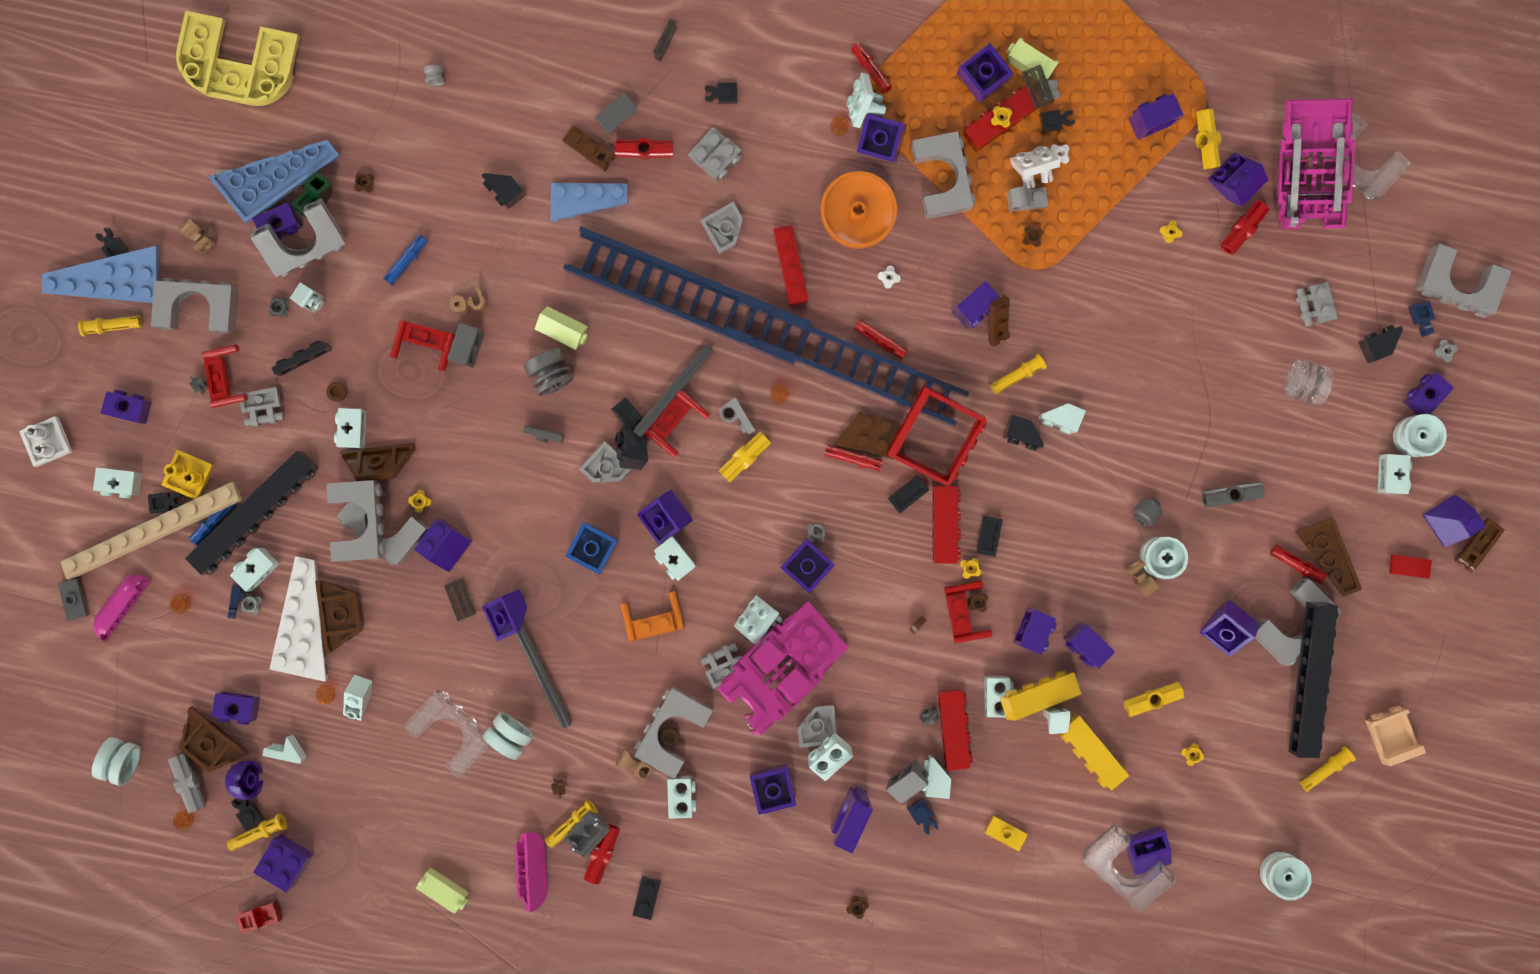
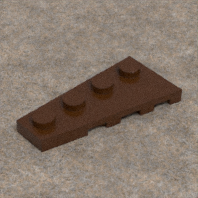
(1329, 551)

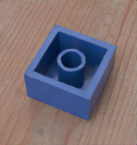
(592, 548)

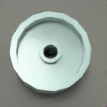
(1419, 435)
(1175, 557)
(508, 736)
(116, 761)
(1285, 875)

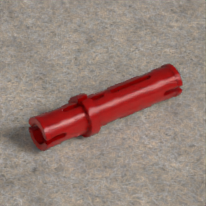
(866, 61)
(881, 339)
(854, 458)
(1305, 568)

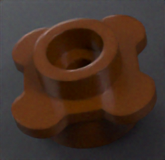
(359, 178)
(1037, 236)
(981, 606)
(558, 787)
(858, 913)

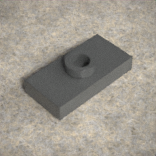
(543, 435)
(73, 599)

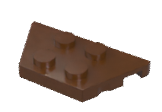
(869, 434)
(377, 462)
(338, 614)
(208, 743)

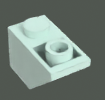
(307, 298)
(1065, 417)
(357, 697)
(938, 780)

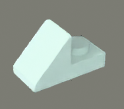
(1058, 719)
(291, 752)

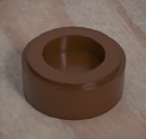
(336, 392)
(917, 625)
(669, 736)

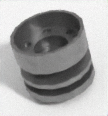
(547, 369)

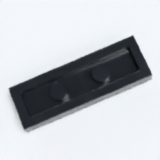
(300, 358)

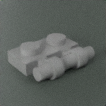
(1321, 304)
(262, 400)
(720, 671)

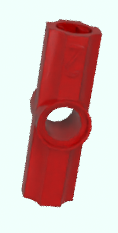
(631, 148)
(1244, 227)
(601, 856)

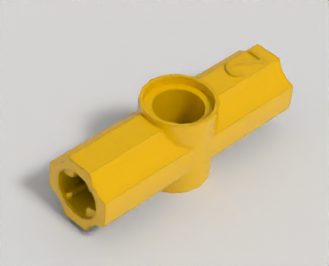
(1208, 139)
(744, 457)
(1164, 696)

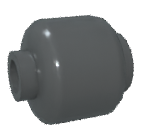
(1147, 511)

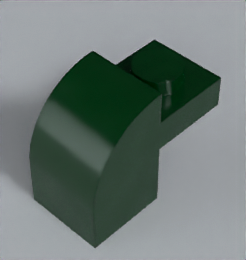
(315, 189)

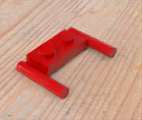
(424, 337)
(218, 377)
(671, 418)
(959, 613)

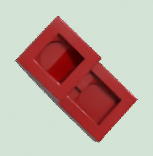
(1410, 566)
(259, 917)

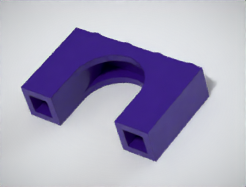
(851, 819)

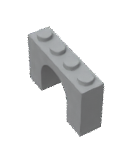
(947, 149)
(284, 259)
(1436, 283)
(170, 295)
(367, 496)
(398, 546)
(1282, 648)
(651, 749)

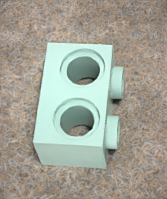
(991, 697)
(833, 759)
(676, 796)

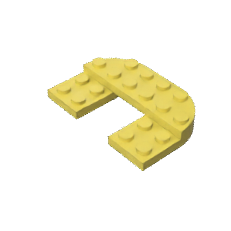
(233, 81)

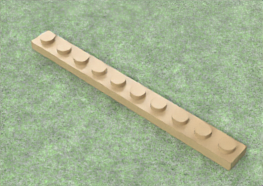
(151, 530)

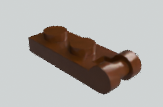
(588, 148)
(999, 320)
(1479, 545)

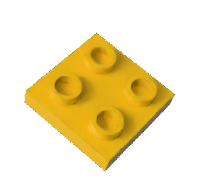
(187, 474)

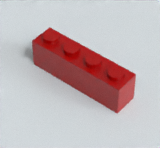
(983, 132)
(790, 265)
(945, 525)
(953, 729)

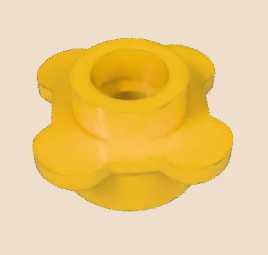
(1005, 112)
(1164, 230)
(413, 500)
(975, 568)
(1198, 755)

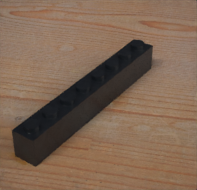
(251, 513)
(1313, 679)

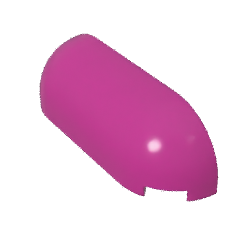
(119, 605)
(531, 870)

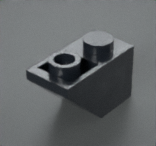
(505, 187)
(1381, 345)
(1022, 431)
(631, 449)

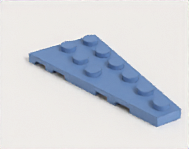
(267, 181)
(116, 277)

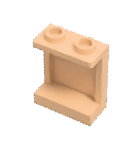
(1394, 736)

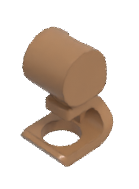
(193, 232)
(461, 306)
(1144, 584)
(639, 768)

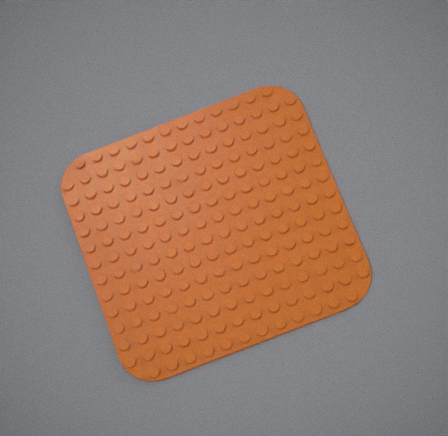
(1103, 73)

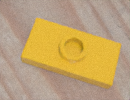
(1006, 833)

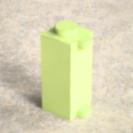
(1026, 57)
(562, 328)
(443, 891)

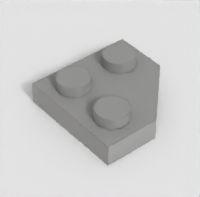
(723, 227)
(604, 466)
(817, 726)

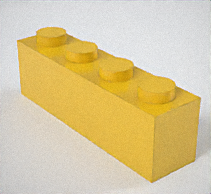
(1040, 695)
(1095, 754)

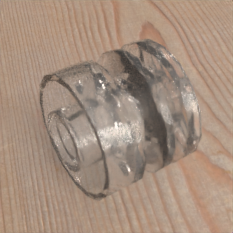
(1309, 382)

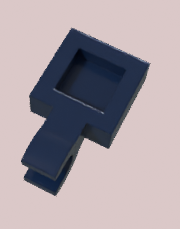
(1423, 314)

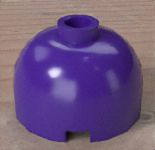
(243, 780)

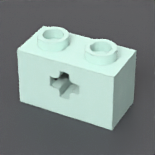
(353, 438)
(1388, 466)
(106, 479)
(684, 564)
(264, 565)

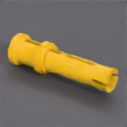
(102, 325)
(1025, 370)
(1334, 763)
(264, 829)
(562, 831)

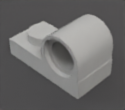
(1026, 199)
(744, 424)

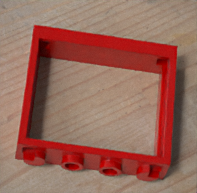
(961, 457)

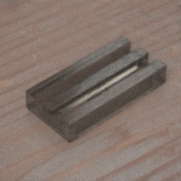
(665, 40)
(1043, 101)
(460, 599)

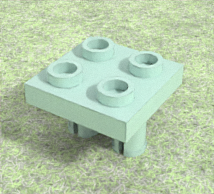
(864, 101)
(757, 620)

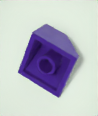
(1453, 520)
(506, 614)

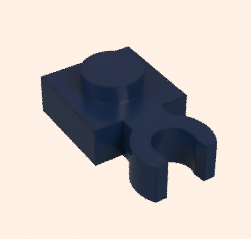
(236, 595)
(921, 814)

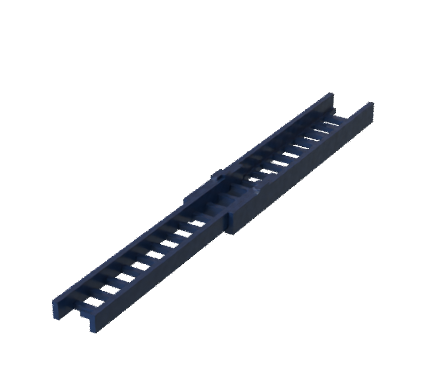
(756, 306)

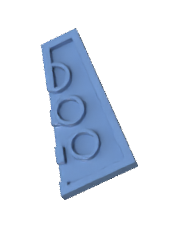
(581, 198)

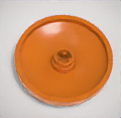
(858, 210)

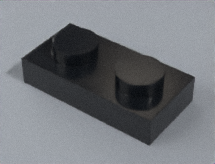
(646, 898)

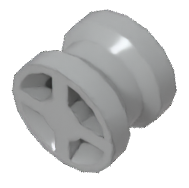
(434, 75)
(1053, 84)

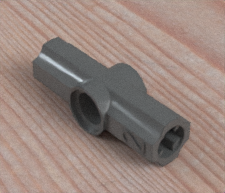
(1243, 493)

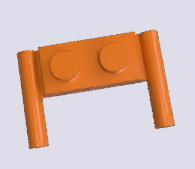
(655, 624)

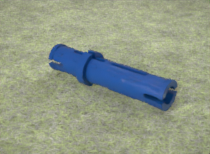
(404, 261)
(209, 524)

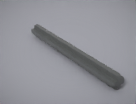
(672, 391)
(543, 678)

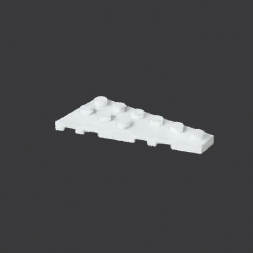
(299, 636)

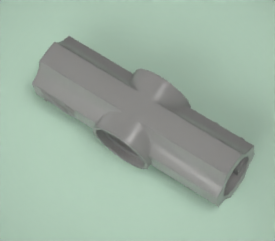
(187, 783)

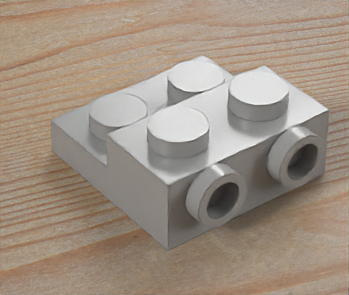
(715, 154)

